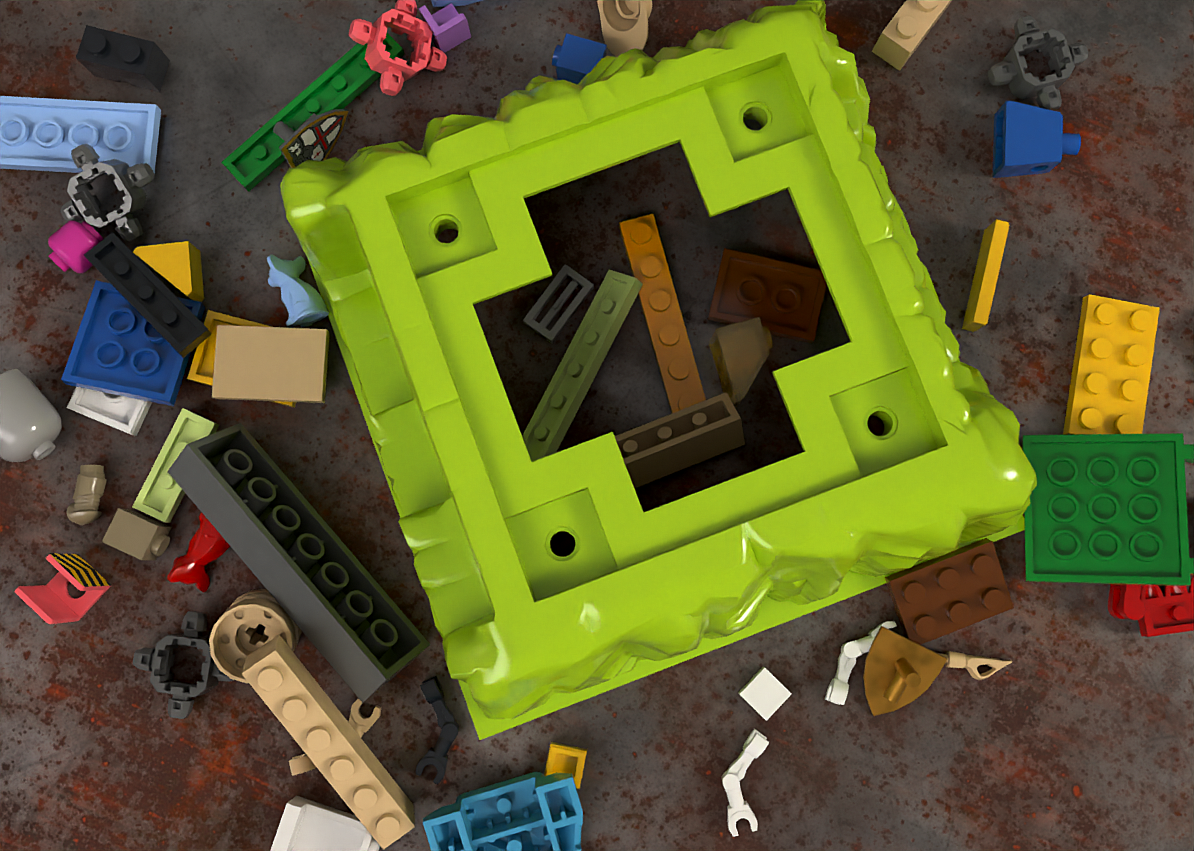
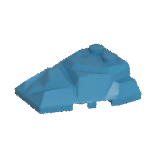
(511, 815)

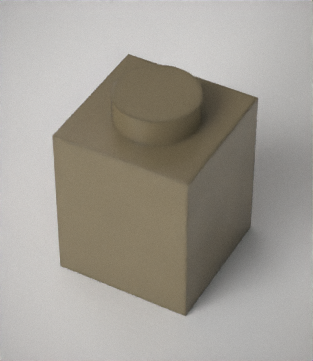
(137, 535)

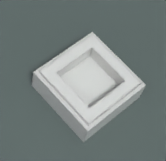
(764, 693)

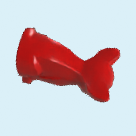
(203, 548)

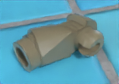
(87, 495)

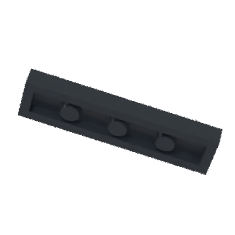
(147, 294)

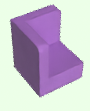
(447, 27)

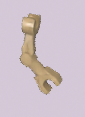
(360, 723)

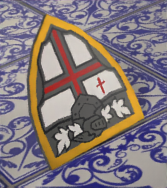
(313, 138)

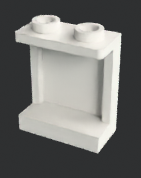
(320, 828)

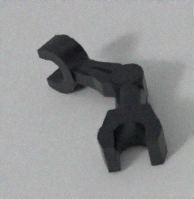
(438, 755)

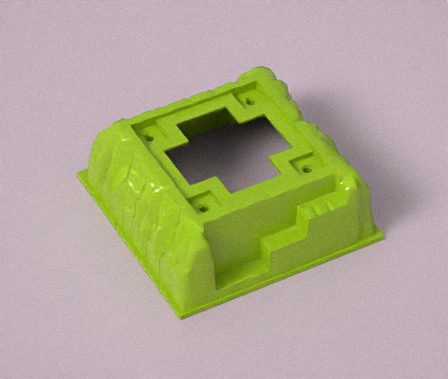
(724, 562)

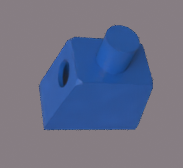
(1029, 140)

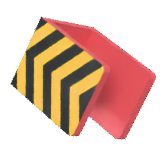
(53, 600)

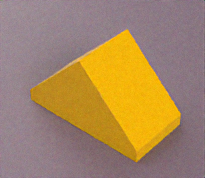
(178, 264)

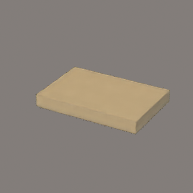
(270, 364)

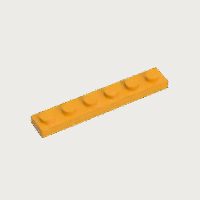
(662, 313)

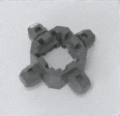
(1052, 44)
(127, 179)
(161, 658)

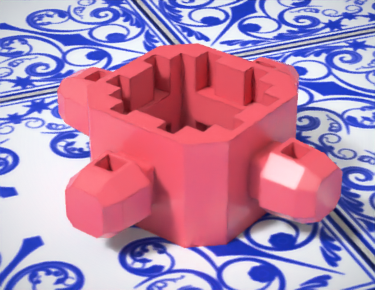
(396, 71)

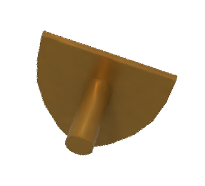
(898, 671)

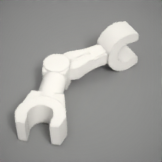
(838, 687)
(737, 807)

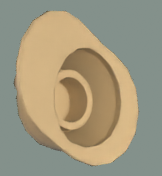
(624, 24)

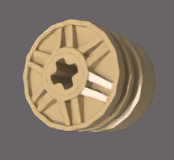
(235, 631)

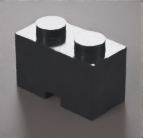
(123, 58)

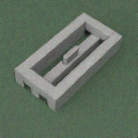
(540, 328)

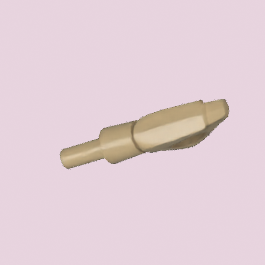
(971, 662)

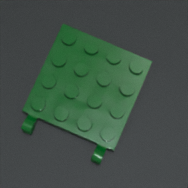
(1108, 509)

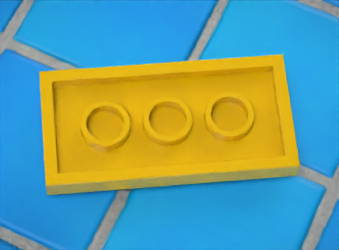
(1111, 367)

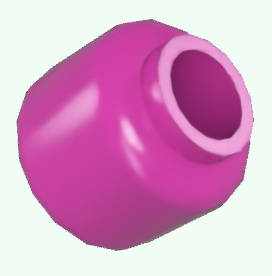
(71, 244)

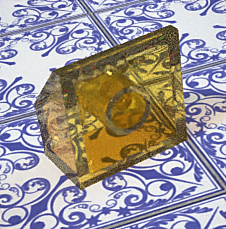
(739, 355)

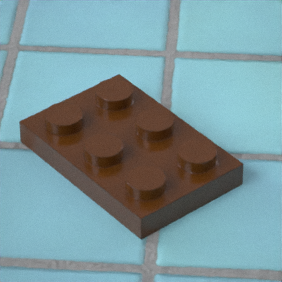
(777, 292)
(949, 592)

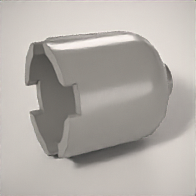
(26, 419)

